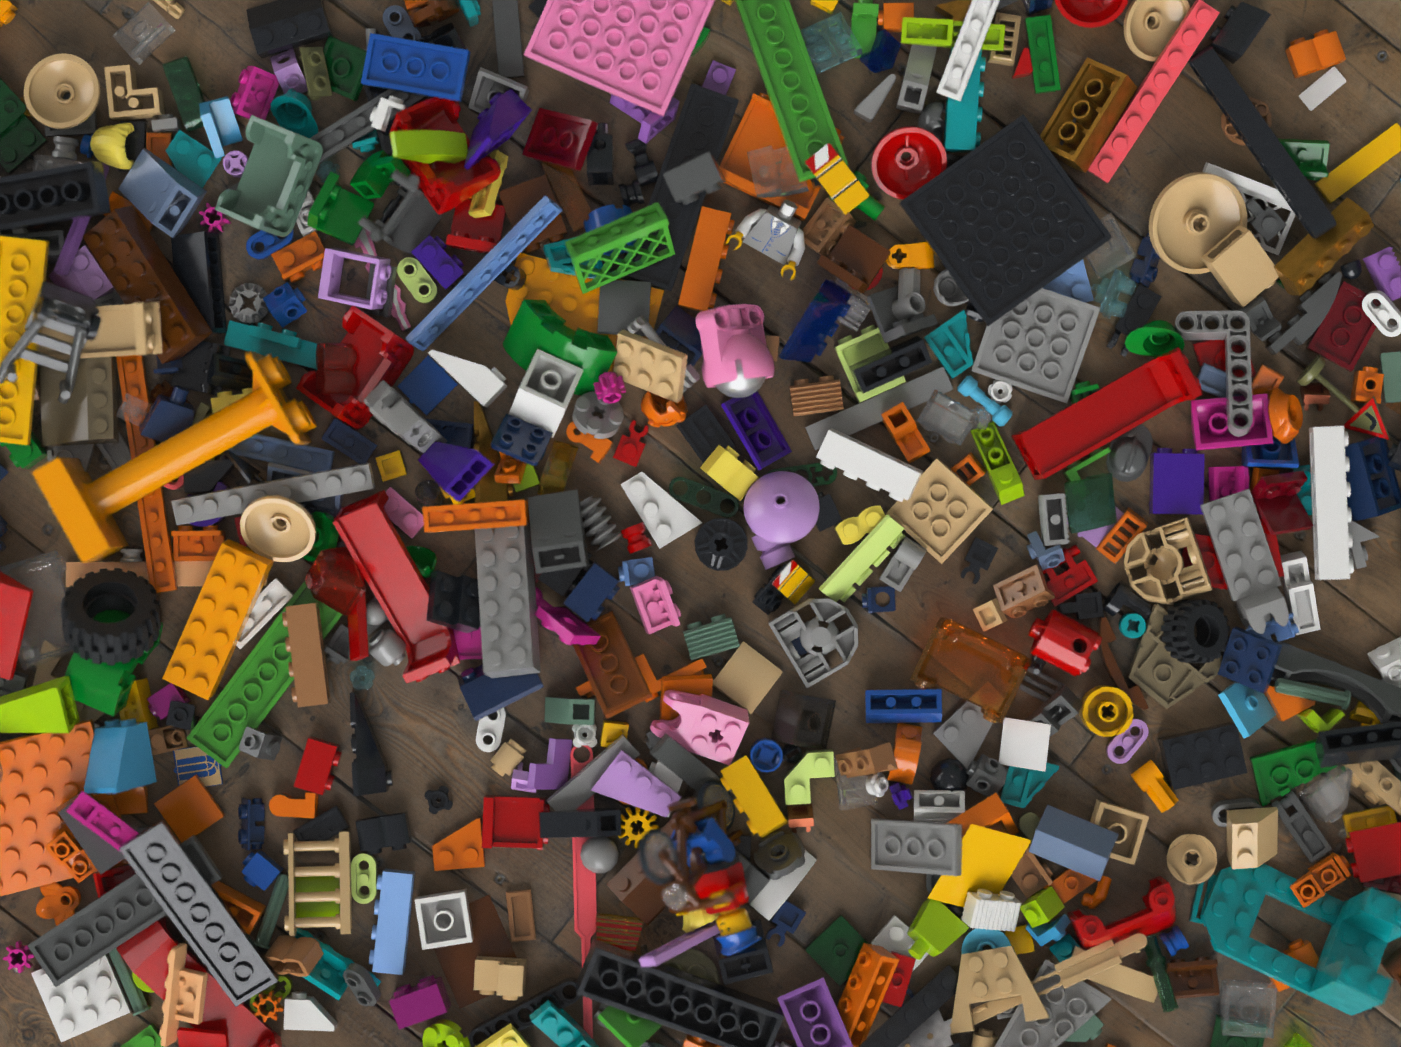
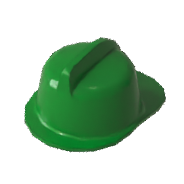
(1154, 339)

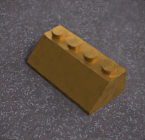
(1096, 102)
(1316, 256)

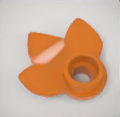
(54, 902)

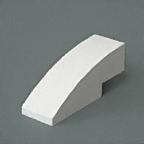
(1299, 592)
(778, 891)

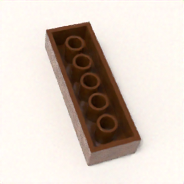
(145, 276)

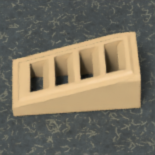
(1007, 60)

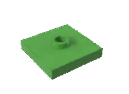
(627, 1027)

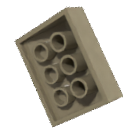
(90, 410)

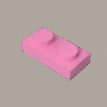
(403, 513)

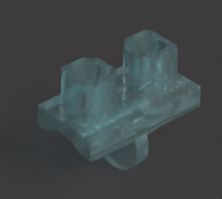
(1110, 303)

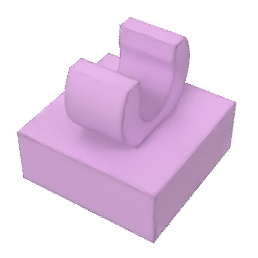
(520, 780)

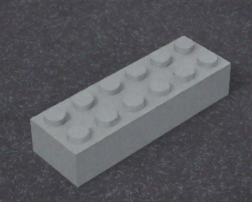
(507, 601)

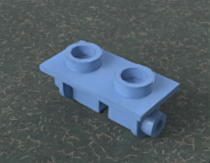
(1281, 633)

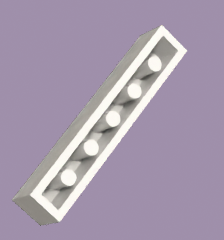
(1329, 503)

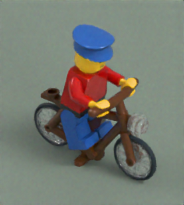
(714, 866)

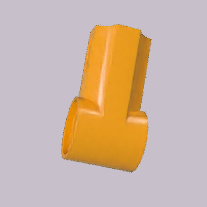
(1151, 781)

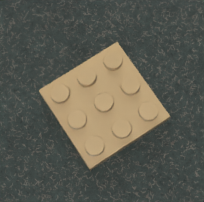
(940, 511)

